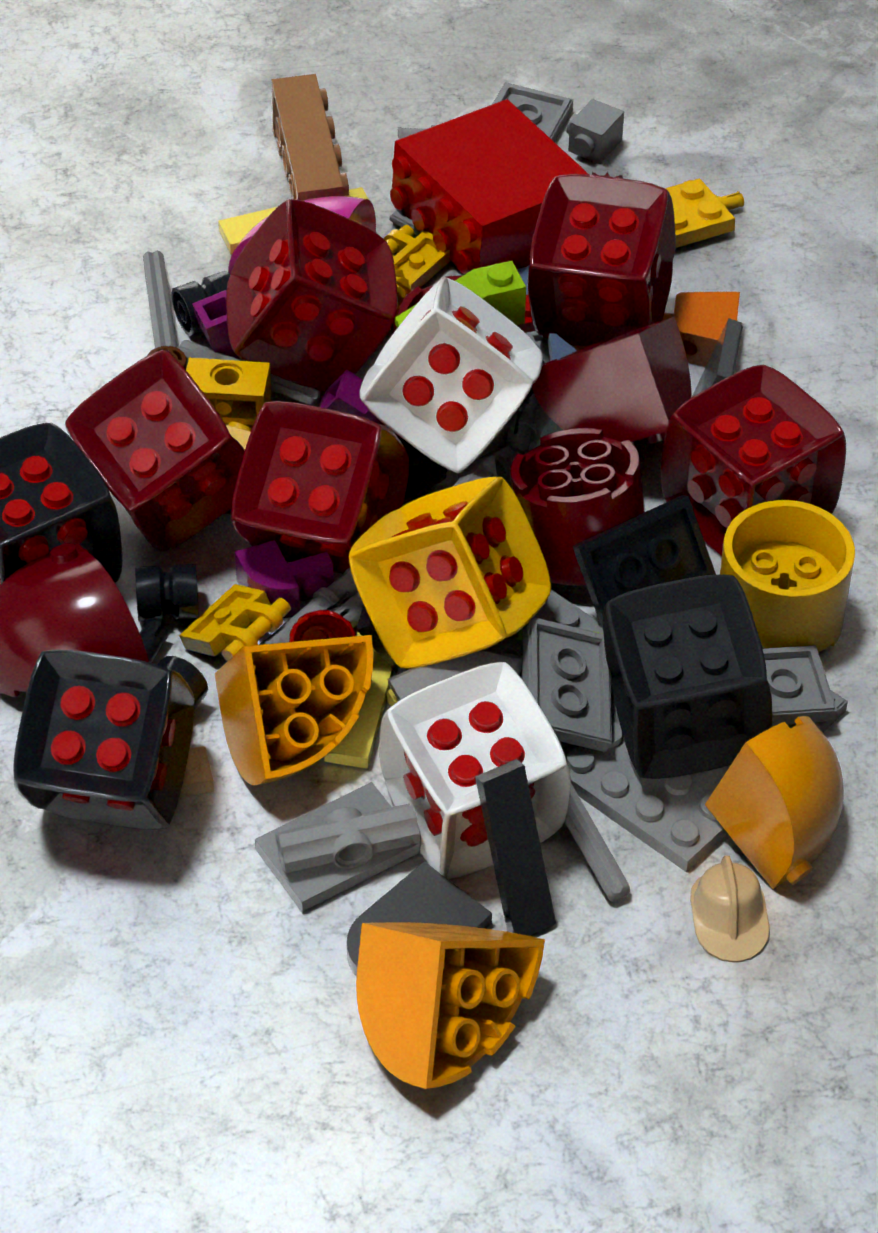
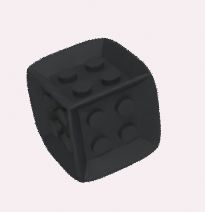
(686, 674)

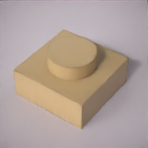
(198, 774)

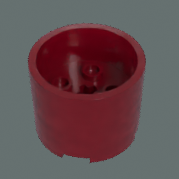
(574, 491)

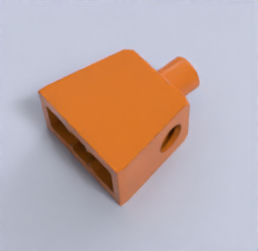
(702, 320)

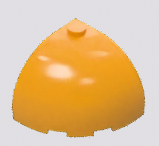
(291, 702)
(781, 800)
(441, 995)

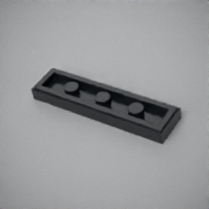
(515, 848)

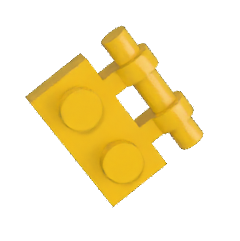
(417, 255)
(224, 622)

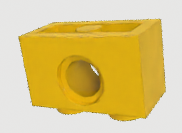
(233, 386)

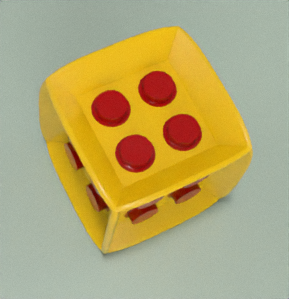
(450, 573)

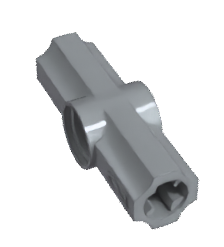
(347, 838)

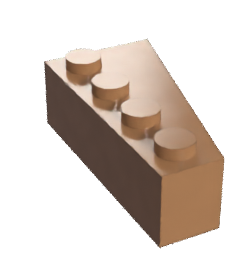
(306, 138)

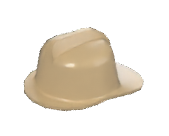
(730, 912)

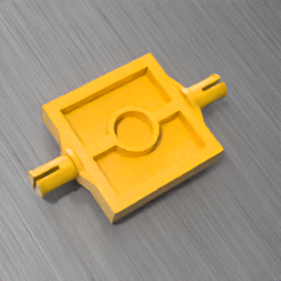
(700, 212)

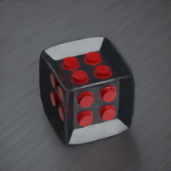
(53, 499)
(104, 739)

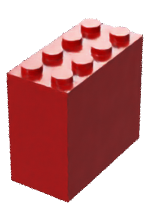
(478, 184)

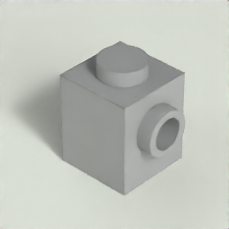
(595, 131)

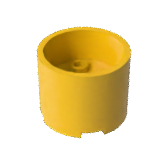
(793, 571)

